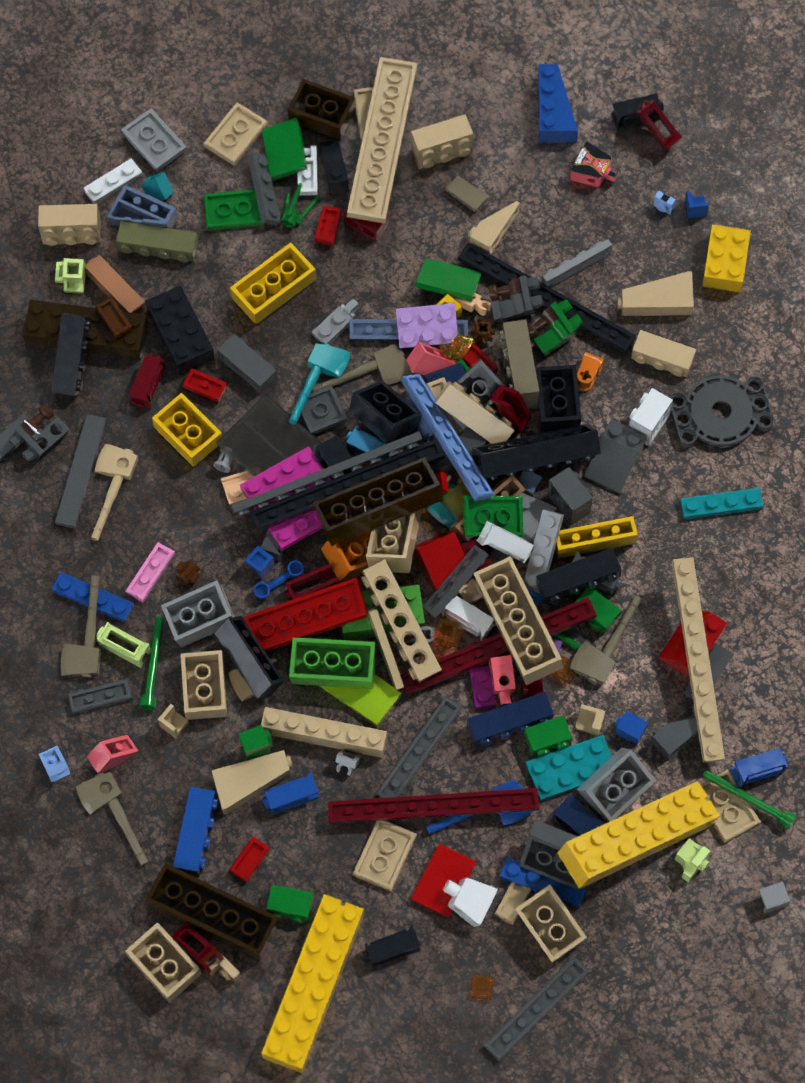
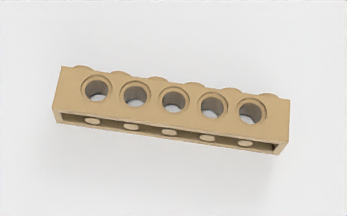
(382, 572)

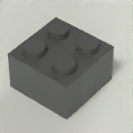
(570, 495)

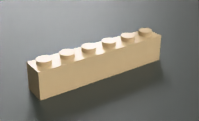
(324, 732)

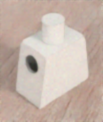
(470, 899)

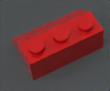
(674, 651)

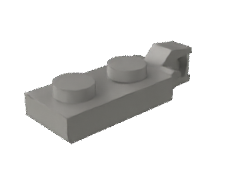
(335, 323)

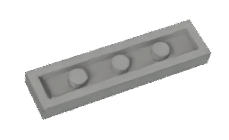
(580, 262)
(543, 547)

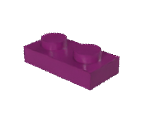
(482, 688)

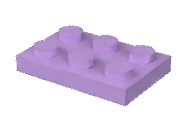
(426, 325)

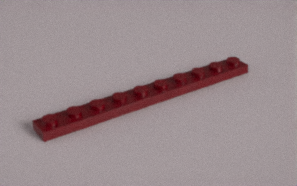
(496, 647)
(433, 805)

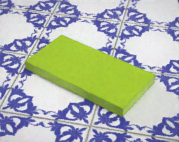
(367, 702)

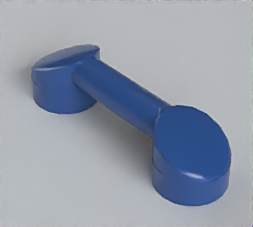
(294, 570)

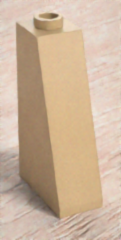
(659, 298)
(248, 779)

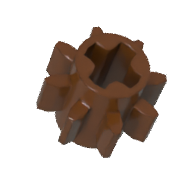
(483, 336)
(187, 572)

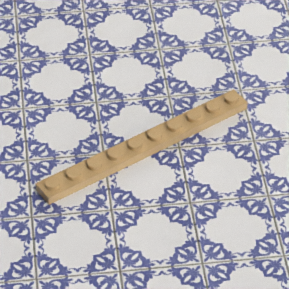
(698, 660)

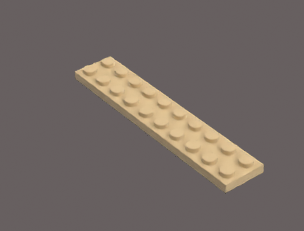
(382, 140)

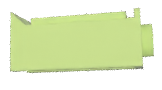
(134, 658)

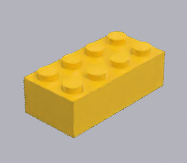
(273, 283)

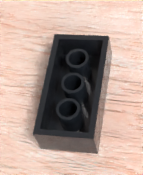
(180, 330)

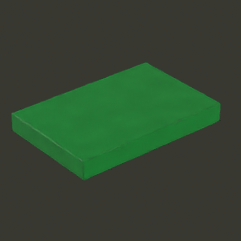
(284, 149)
(232, 210)
(448, 279)
(499, 510)

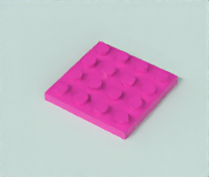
(288, 470)

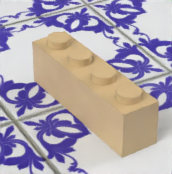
(473, 414)

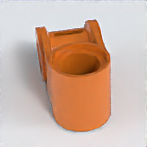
(589, 370)

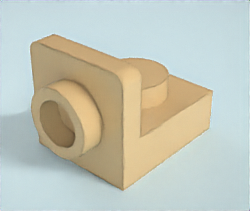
(228, 970)

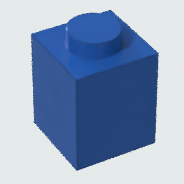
(630, 727)

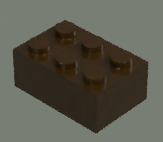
(322, 109)

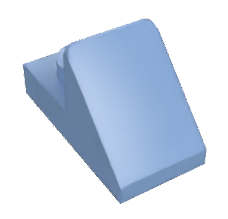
(54, 763)

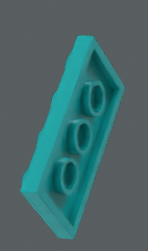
(568, 767)

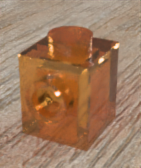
(448, 633)

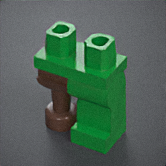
(560, 327)

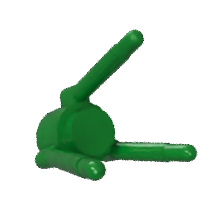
(290, 215)

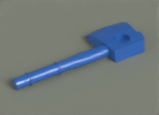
(507, 818)

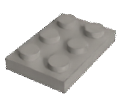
(154, 140)

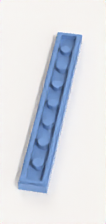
(447, 437)

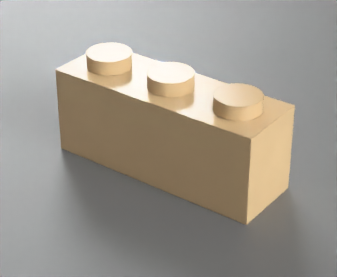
(663, 354)

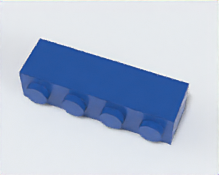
(195, 831)

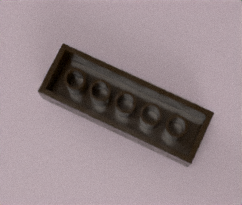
(44, 322)
(378, 501)
(212, 911)

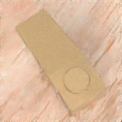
(492, 229)

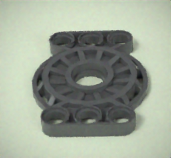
(717, 431)

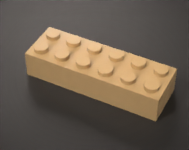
(518, 620)

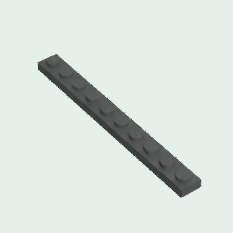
(335, 471)

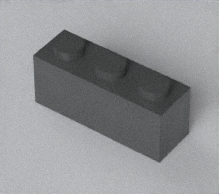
(248, 363)

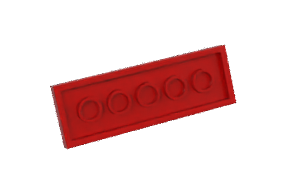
(308, 615)

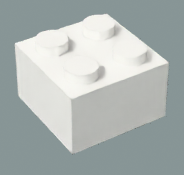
(651, 414)

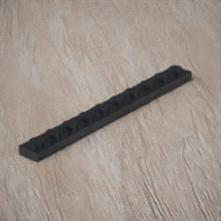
(593, 322)
(303, 501)

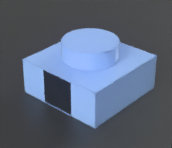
(664, 202)

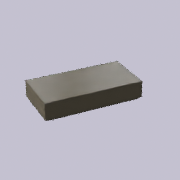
(466, 193)

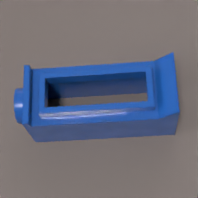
(759, 767)
(290, 794)

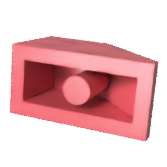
(427, 359)
(111, 753)

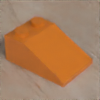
(348, 557)

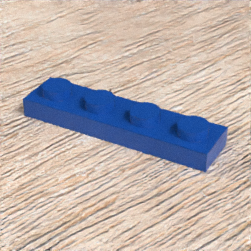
(80, 592)
(536, 882)

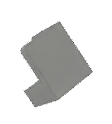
(774, 897)

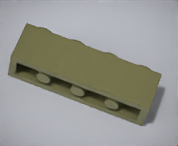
(157, 241)

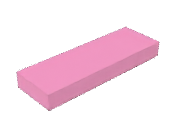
(150, 572)

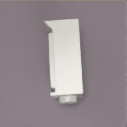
(505, 542)
(469, 617)

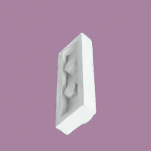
(113, 181)

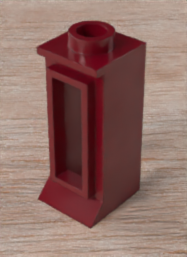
(647, 107)
(147, 380)
(514, 407)
(310, 578)
(184, 935)

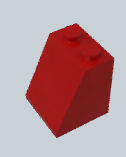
(439, 557)

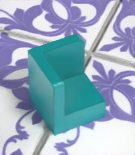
(157, 186)

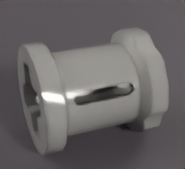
(223, 462)
(428, 631)

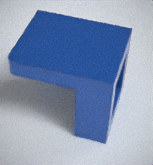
(695, 206)
(260, 562)

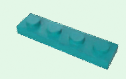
(721, 503)

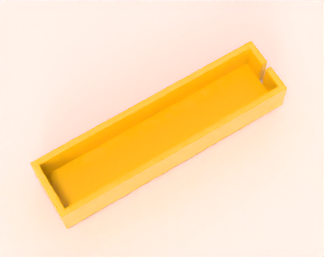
(638, 834)
(313, 984)

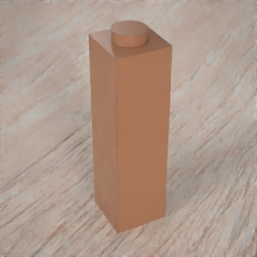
(114, 286)

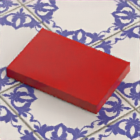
(443, 866)

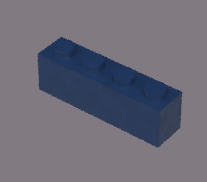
(509, 719)
(576, 817)

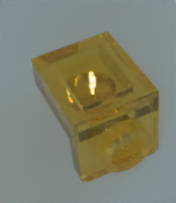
(458, 347)

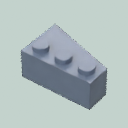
(142, 209)

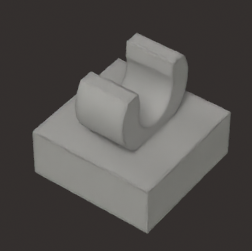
(347, 759)

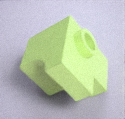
(72, 274)
(692, 858)

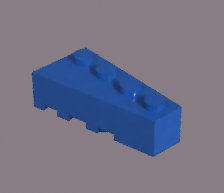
(554, 108)

